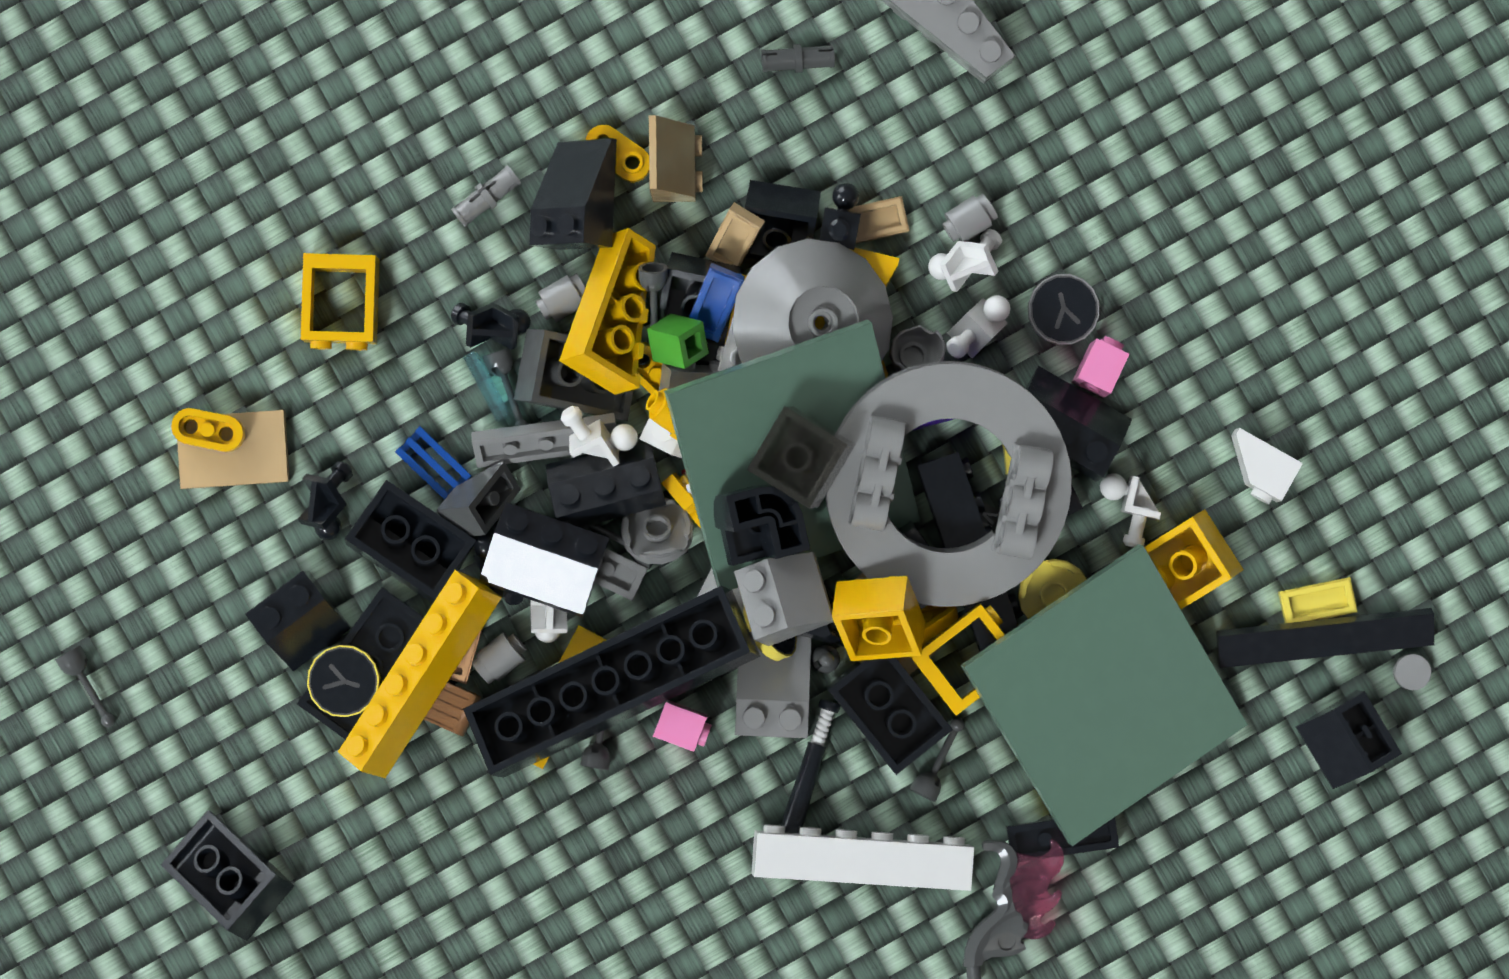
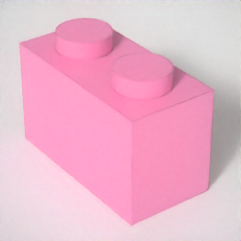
(1101, 366)
(682, 726)

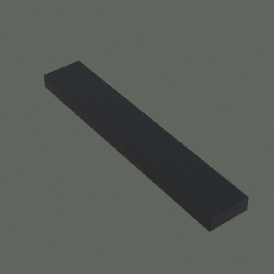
(1325, 637)

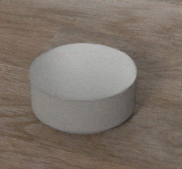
(1412, 672)

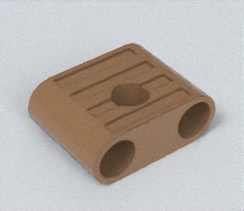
(449, 706)

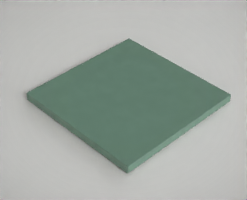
(730, 413)
(1104, 694)

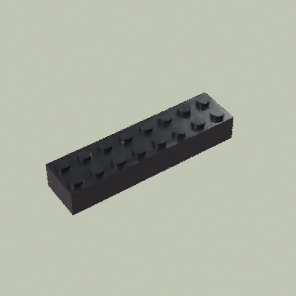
(611, 682)

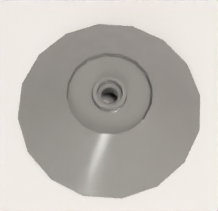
(799, 284)

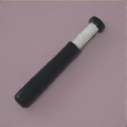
(805, 781)

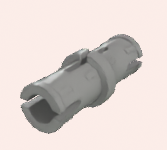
(486, 196)

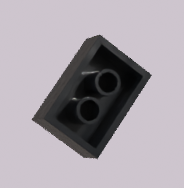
(889, 710)

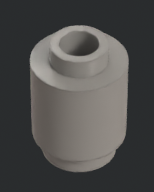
(969, 218)
(561, 297)
(499, 657)

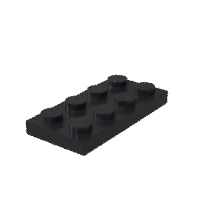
(383, 634)

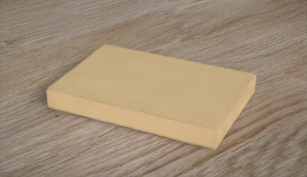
(257, 461)

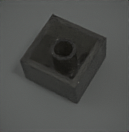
(801, 457)

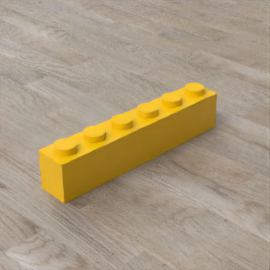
(419, 674)

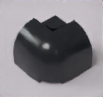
(759, 524)

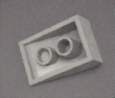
(775, 695)

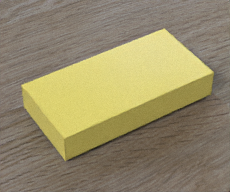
(1318, 601)

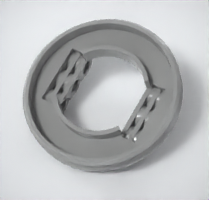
(1033, 496)

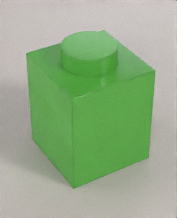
(677, 341)

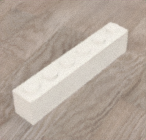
(861, 859)

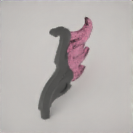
(1021, 904)

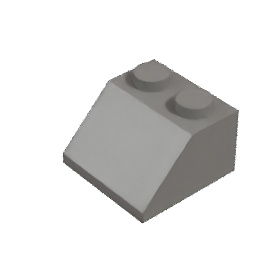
(784, 597)

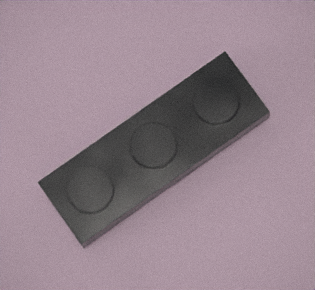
(1035, 838)

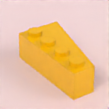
(611, 315)

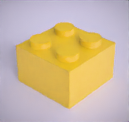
(878, 618)

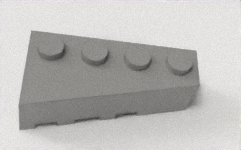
(959, 31)

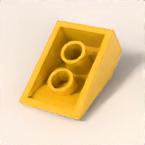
(1193, 559)

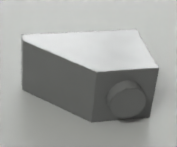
(480, 500)

